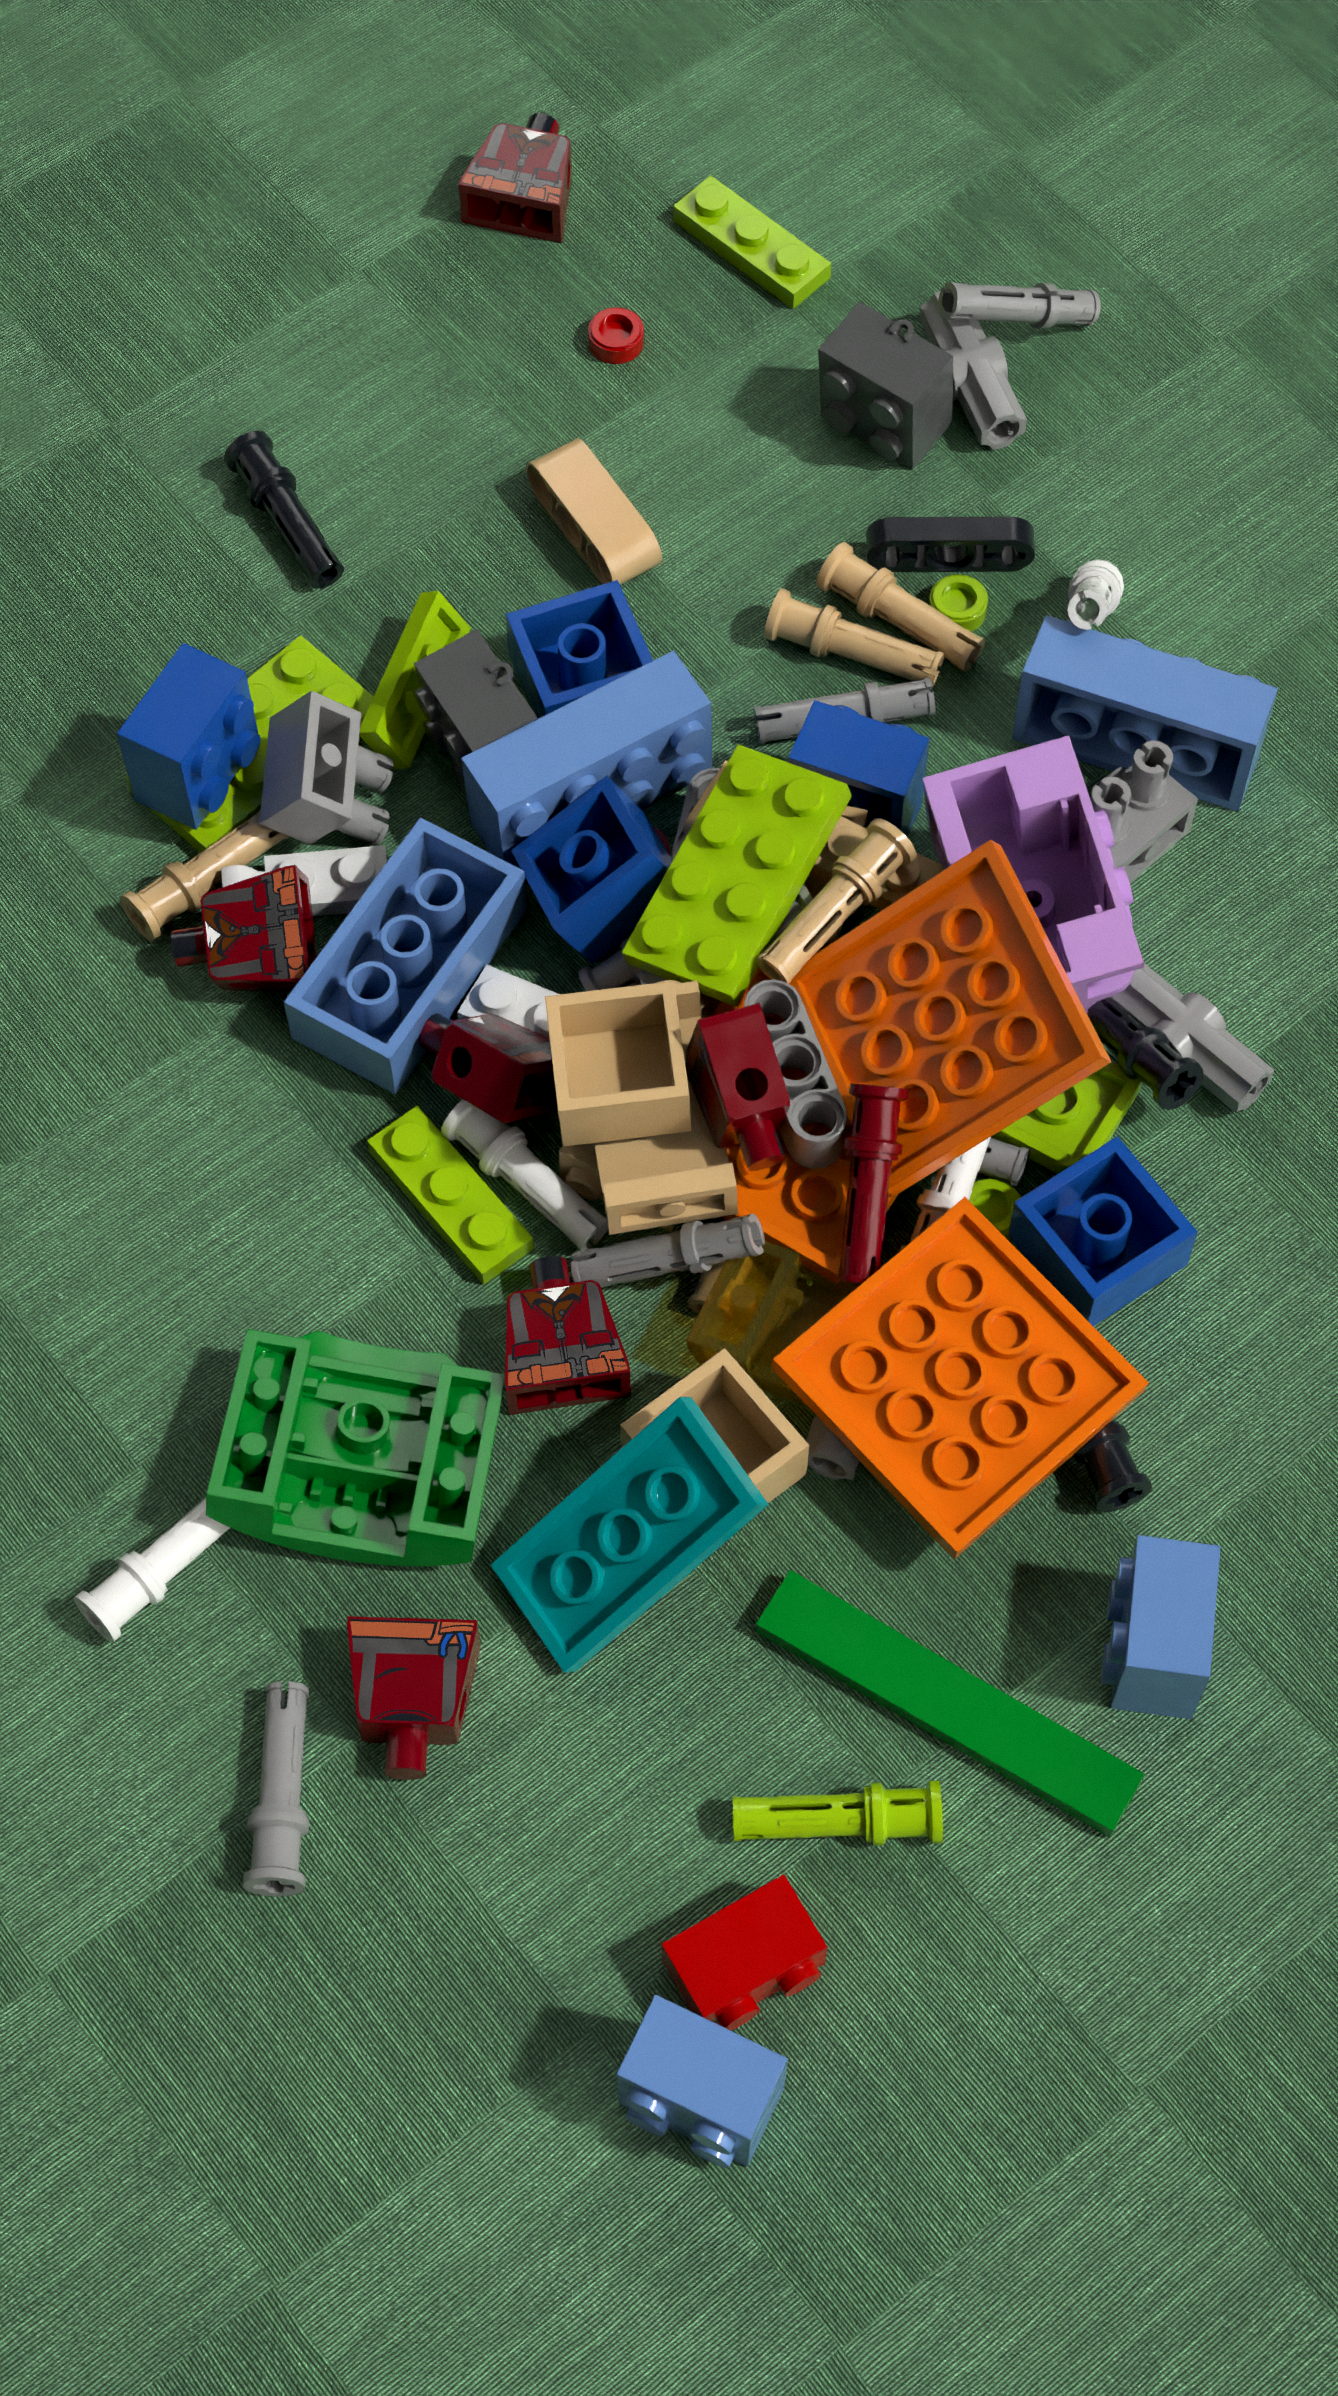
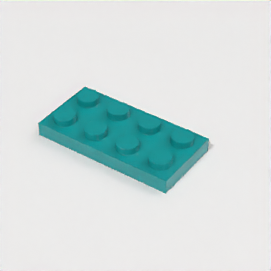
(628, 1534)

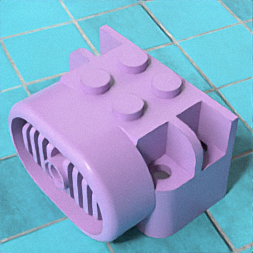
(1058, 849)

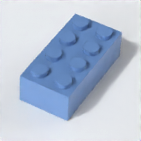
(1122, 694)
(639, 730)
(406, 954)

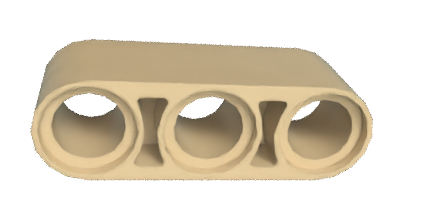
(593, 513)

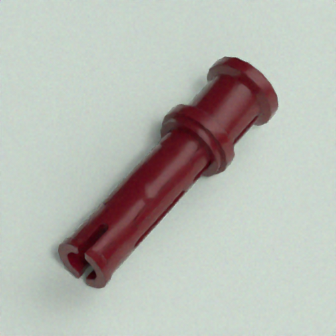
(871, 1150)

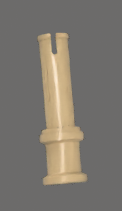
(878, 594)
(826, 632)
(853, 883)
(184, 884)

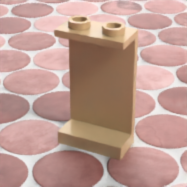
(668, 1175)

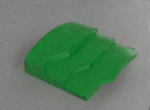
(355, 1450)

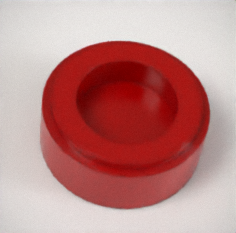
(616, 335)

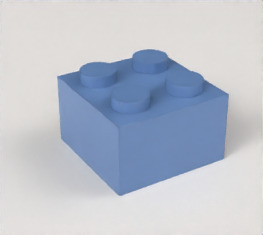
(1164, 1626)
(700, 2083)

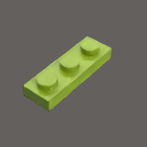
(752, 242)
(394, 717)
(450, 1195)

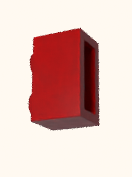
(746, 1955)

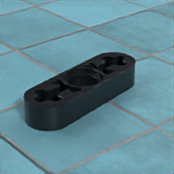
(986, 545)

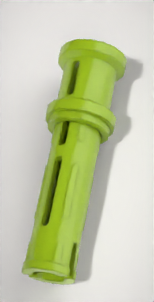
(872, 1814)

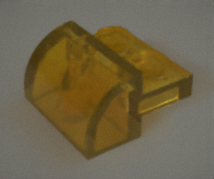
(760, 1310)

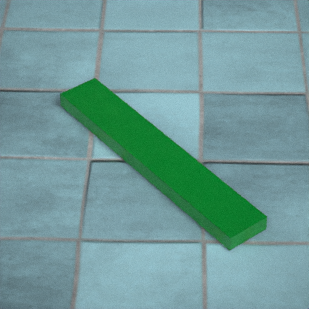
(950, 1703)

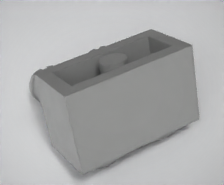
(314, 772)
(1144, 808)

